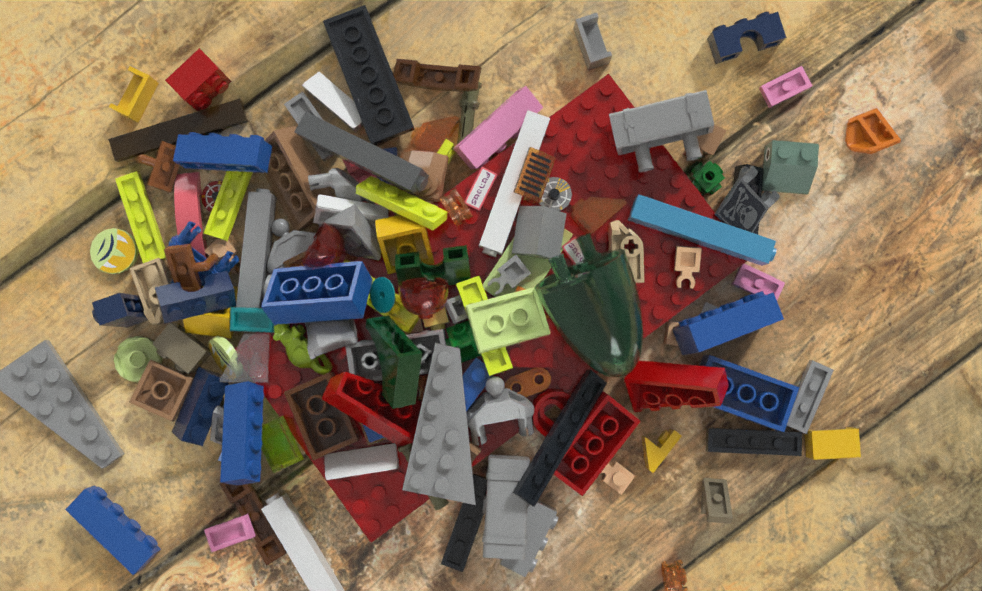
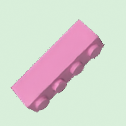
(497, 129)

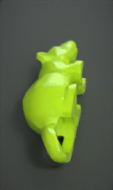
(297, 349)

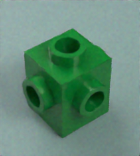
(699, 180)
(462, 337)

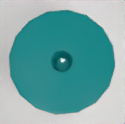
(382, 294)

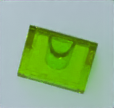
(279, 445)

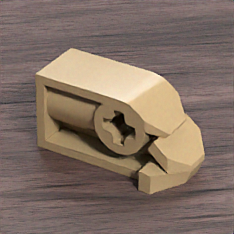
(620, 235)
(146, 278)

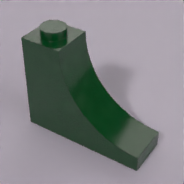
(398, 360)

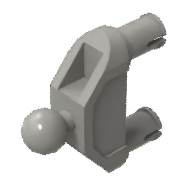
(340, 181)
(288, 245)
(498, 406)

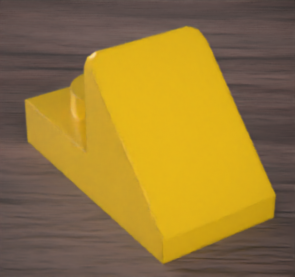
(656, 454)

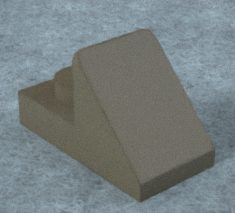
(716, 501)

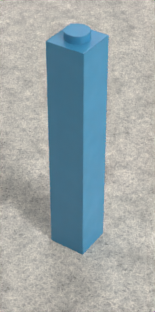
(702, 230)

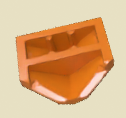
(870, 133)

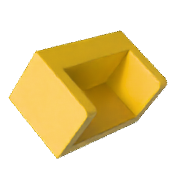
(136, 95)
(832, 443)

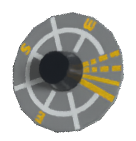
(556, 194)

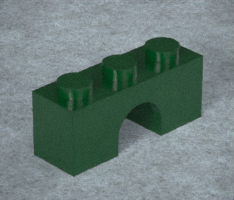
(452, 268)

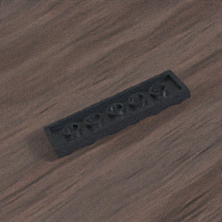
(368, 75)

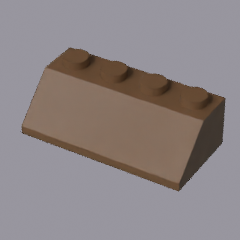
(288, 177)

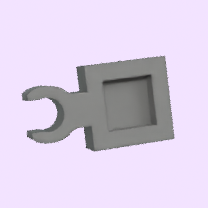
(512, 273)

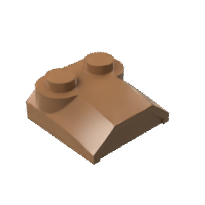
(435, 166)
(161, 390)

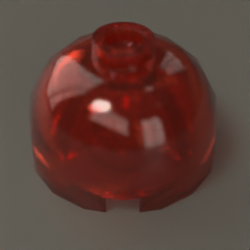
(325, 248)
(423, 296)

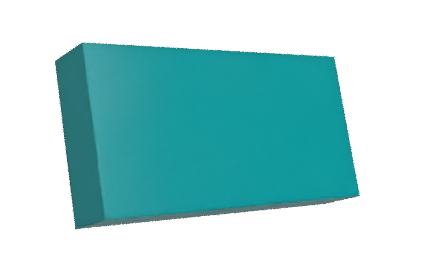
(250, 320)

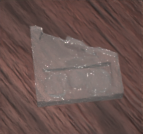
(249, 360)

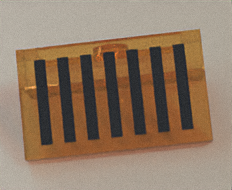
(534, 175)

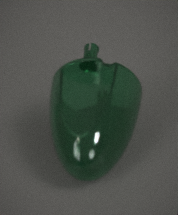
(596, 308)

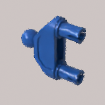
(187, 237)

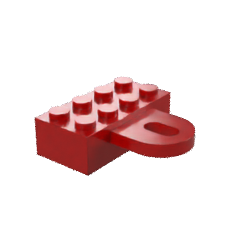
(596, 441)

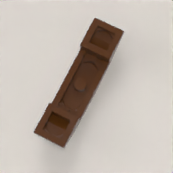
(437, 77)
(249, 502)

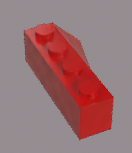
(675, 385)
(364, 402)

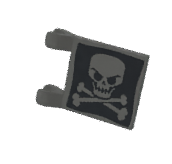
(742, 205)

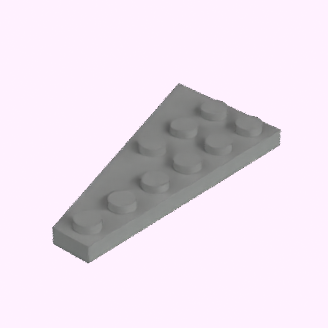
(52, 395)
(441, 447)

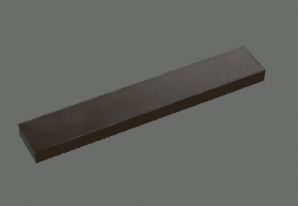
(201, 122)

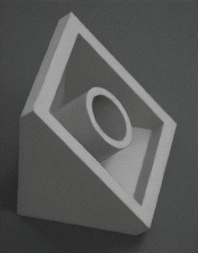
(357, 232)
(538, 232)

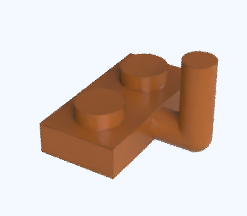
(163, 167)
(185, 269)

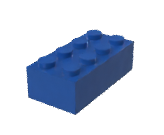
(317, 293)
(727, 322)
(755, 395)

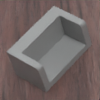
(591, 42)

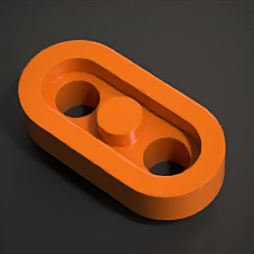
(527, 382)

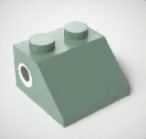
(789, 166)

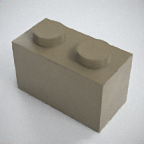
(181, 348)

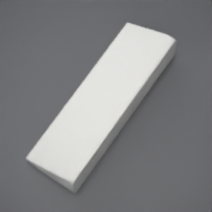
(334, 100)
(329, 206)
(361, 461)

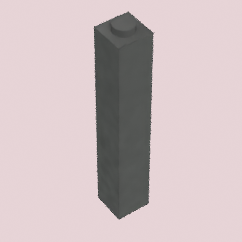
(362, 154)

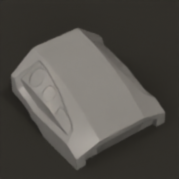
(329, 335)

